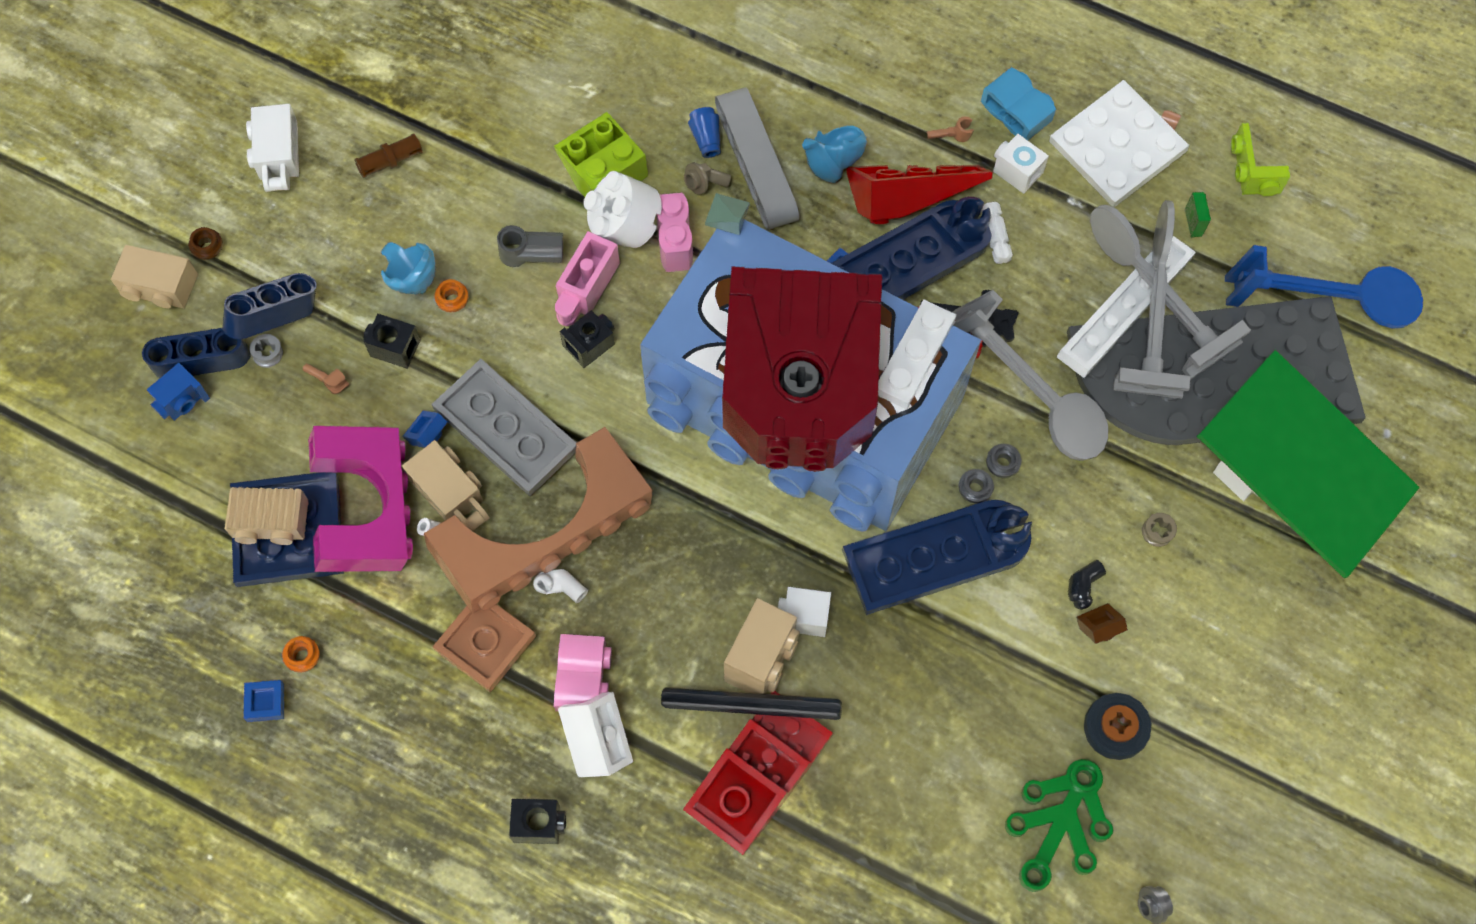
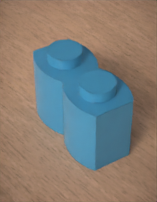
(1018, 103)

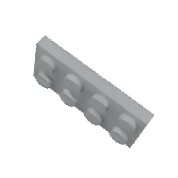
(505, 427)

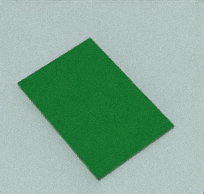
(1309, 463)

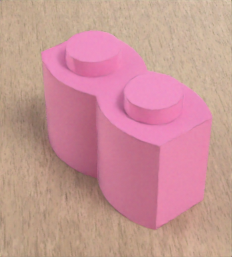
(675, 233)
(580, 669)

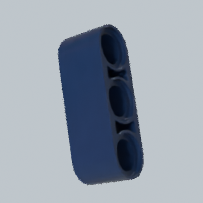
(269, 305)
(182, 346)

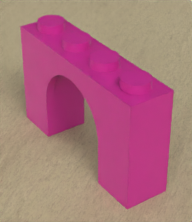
(376, 456)

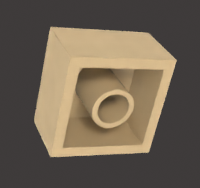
(760, 648)

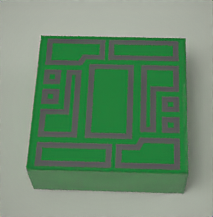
(1197, 214)

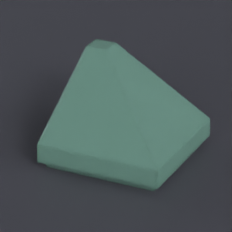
(727, 213)

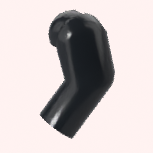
(1080, 584)

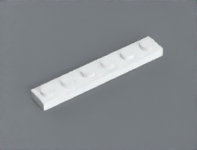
(1118, 314)

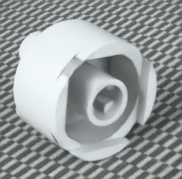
(623, 210)

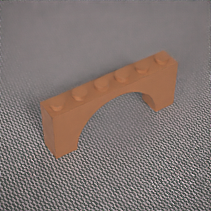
(489, 569)

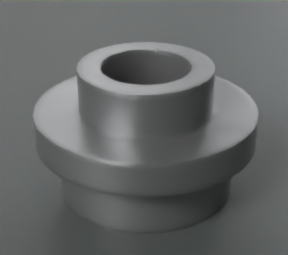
(1003, 451)
(976, 476)
(1155, 904)

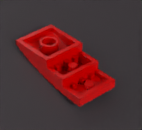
(756, 776)

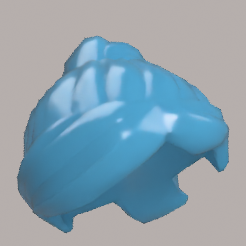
(834, 151)
(409, 269)

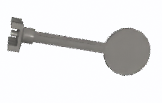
(1122, 245)
(1151, 378)
(1074, 419)

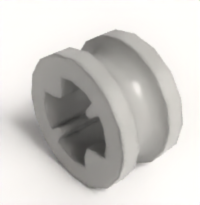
(274, 357)

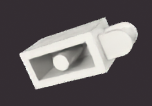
(273, 145)

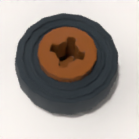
(1108, 735)

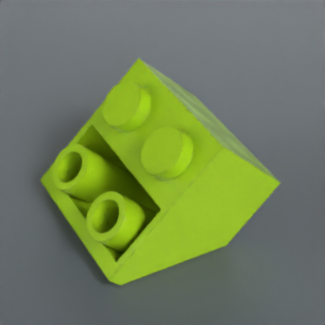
(599, 150)

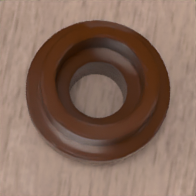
(199, 238)

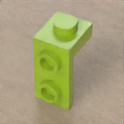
(1253, 178)

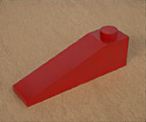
(893, 194)

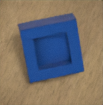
(425, 429)
(263, 701)

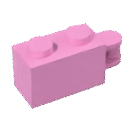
(585, 277)

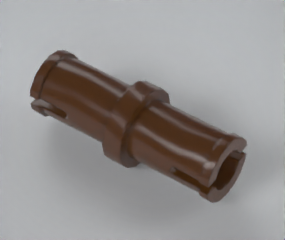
(388, 155)

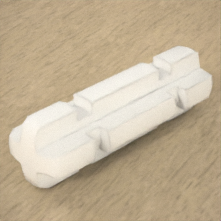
(1002, 251)

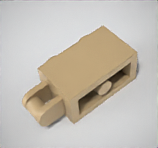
(445, 485)

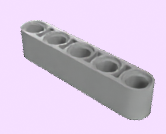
(757, 158)

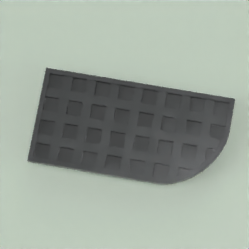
(1300, 330)

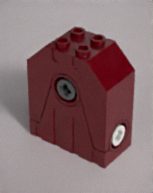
(801, 364)

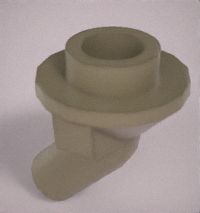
(698, 176)

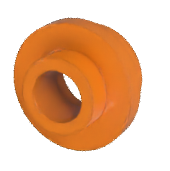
(449, 288)
(293, 647)

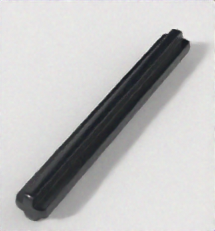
(751, 703)

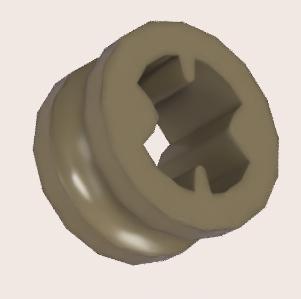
(1164, 521)

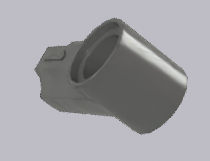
(532, 246)

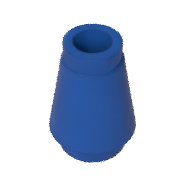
(706, 131)

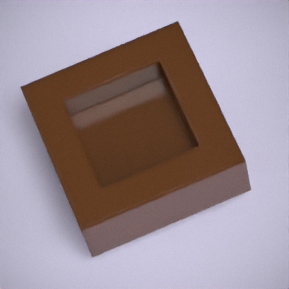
(1102, 623)

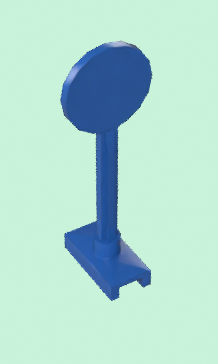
(1384, 293)

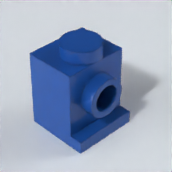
(176, 393)

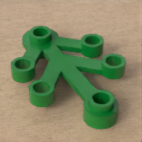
(1063, 819)

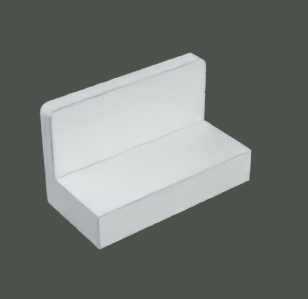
(596, 736)

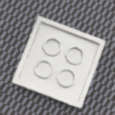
(1118, 143)

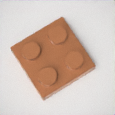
(484, 644)

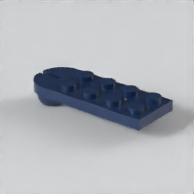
(924, 247)
(937, 553)

